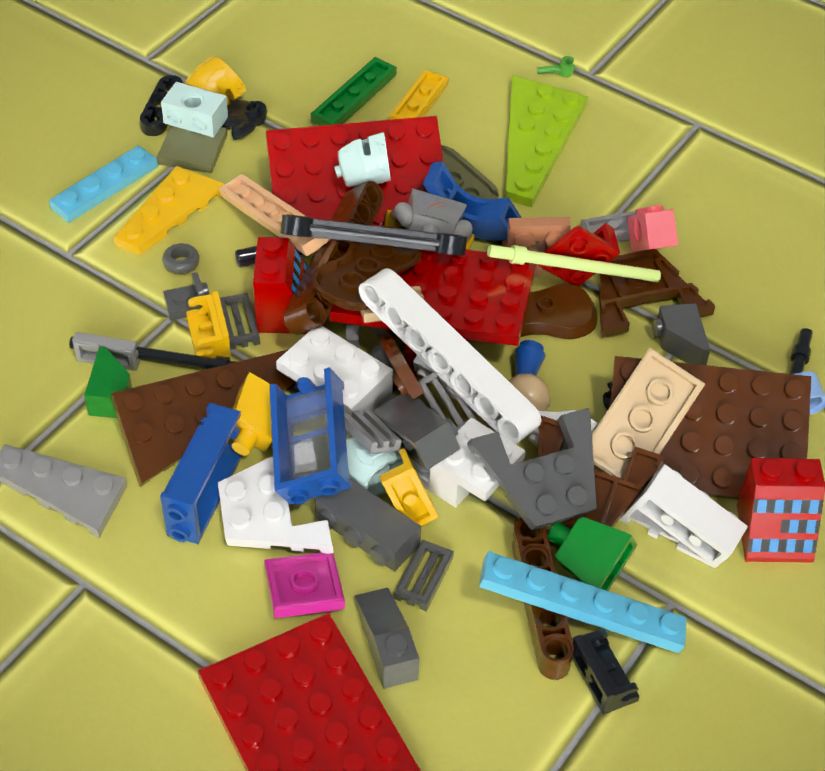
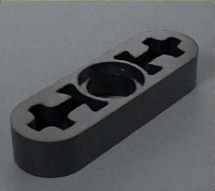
(147, 118)

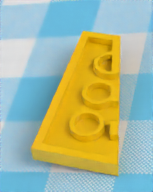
(167, 207)

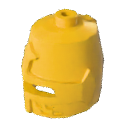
(218, 78)

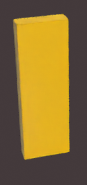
(420, 96)

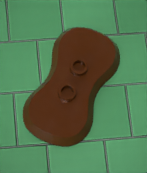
(340, 279)
(560, 312)

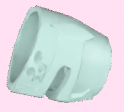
(364, 161)
(366, 467)

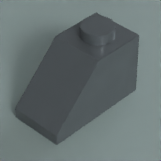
(682, 333)

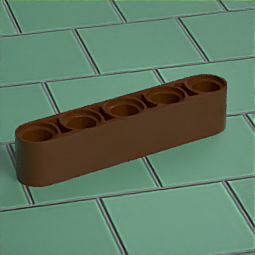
(546, 640)

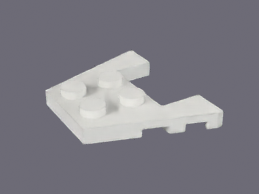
(261, 517)

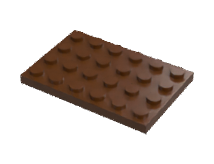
(731, 421)

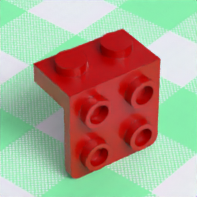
(583, 244)

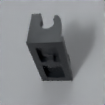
(603, 672)

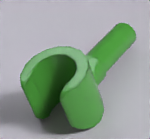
(565, 68)

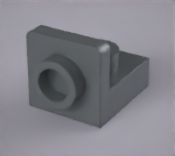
(177, 299)

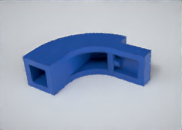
(487, 216)

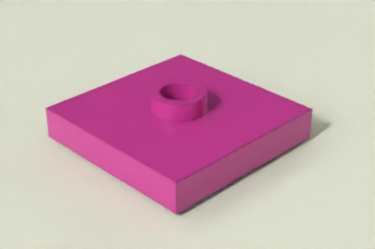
(304, 584)

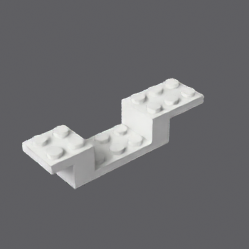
(368, 387)

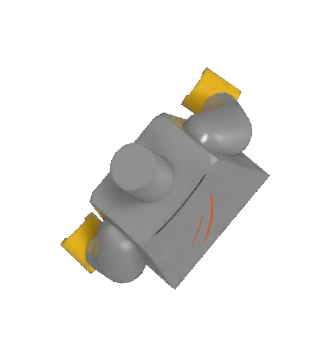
(431, 214)

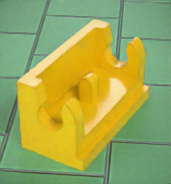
(208, 326)

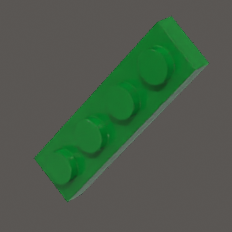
(354, 93)

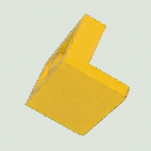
(409, 492)

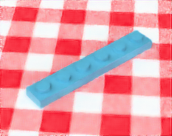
(583, 602)

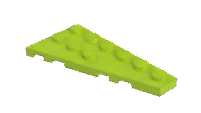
(538, 131)

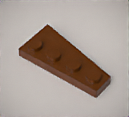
(403, 377)

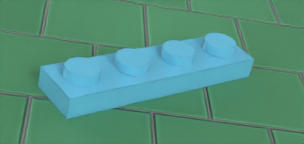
(103, 183)

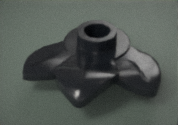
(244, 117)

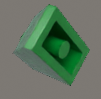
(105, 378)

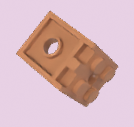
(542, 230)

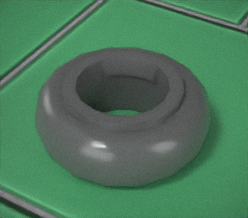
(180, 266)

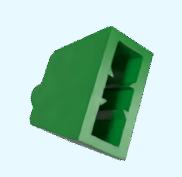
(592, 551)

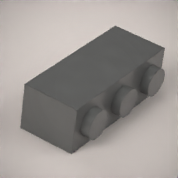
(422, 430)
(370, 525)

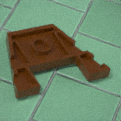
(624, 292)
(612, 493)

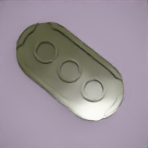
(468, 176)

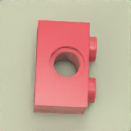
(652, 228)

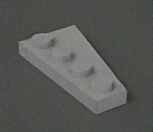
(72, 489)

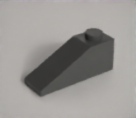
(388, 638)

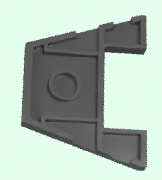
(551, 485)

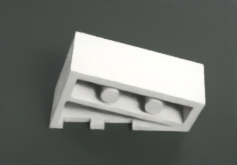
(686, 516)

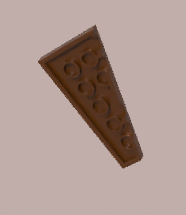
(164, 414)

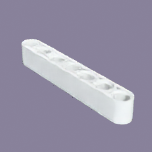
(450, 355)

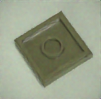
(191, 149)

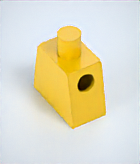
(255, 417)

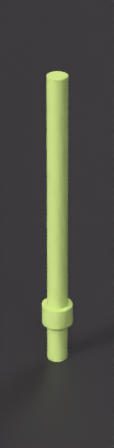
(520, 255)

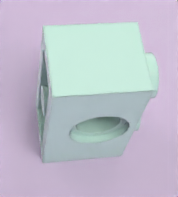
(194, 109)

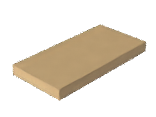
(643, 413)

